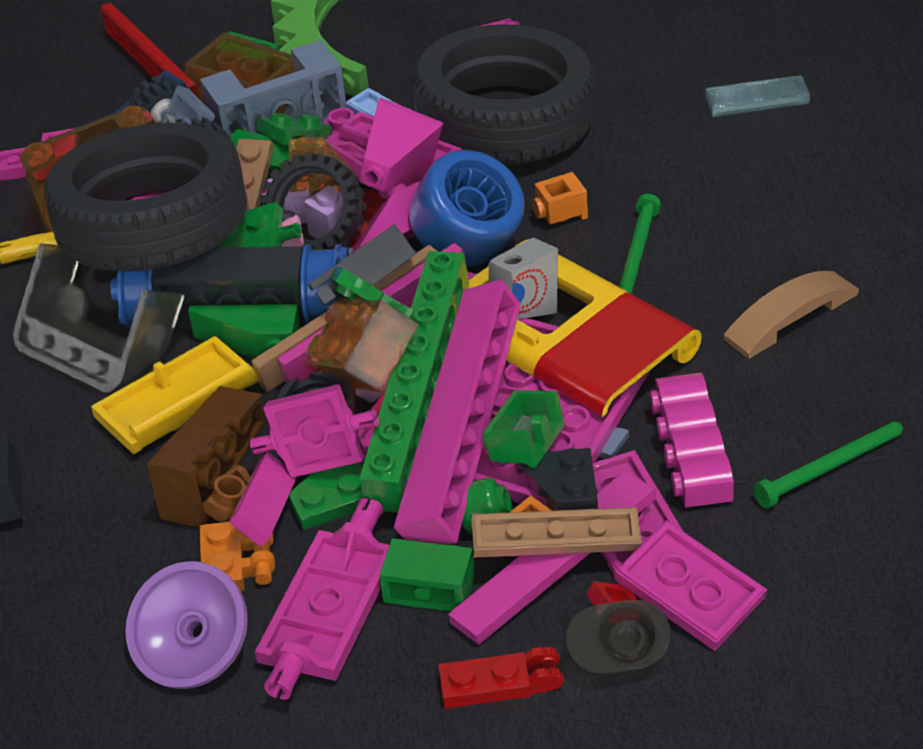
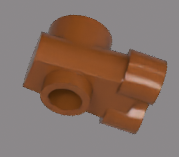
(226, 493)

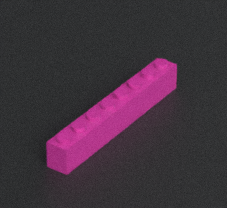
(458, 415)

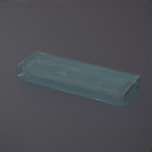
(757, 95)

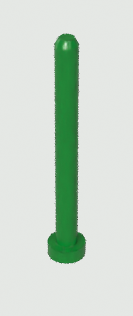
(647, 208)
(768, 492)

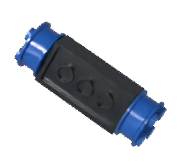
(234, 278)

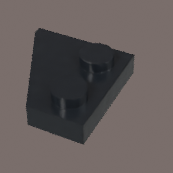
(564, 479)

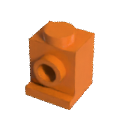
(560, 199)

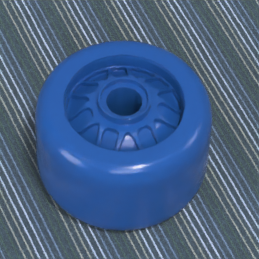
(469, 203)

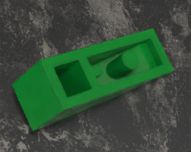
(245, 328)

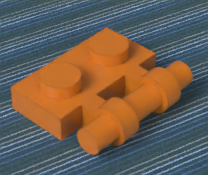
(223, 548)

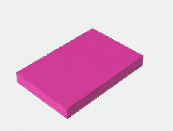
(690, 585)

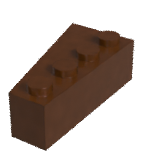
(202, 451)

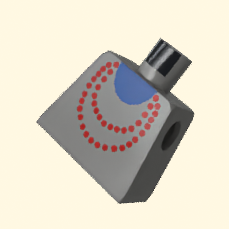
(530, 275)

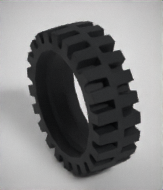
(343, 176)

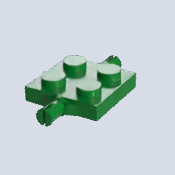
(262, 228)

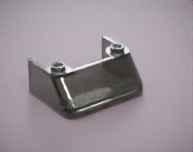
(56, 333)

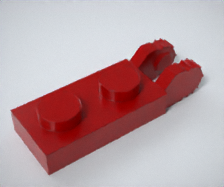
(500, 677)

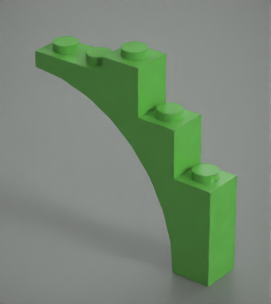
(300, 24)

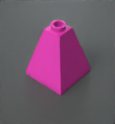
(399, 146)

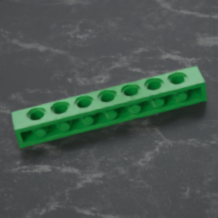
(414, 380)

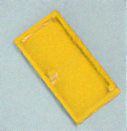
(171, 393)

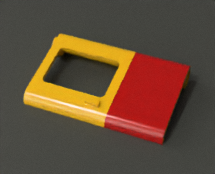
(601, 345)

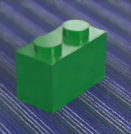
(427, 574)

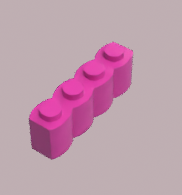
(693, 440)

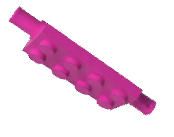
(325, 603)

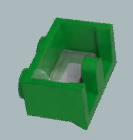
(524, 427)

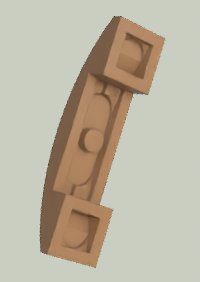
(785, 304)

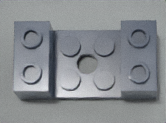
(312, 89)

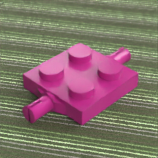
(314, 431)

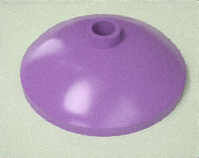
(168, 612)

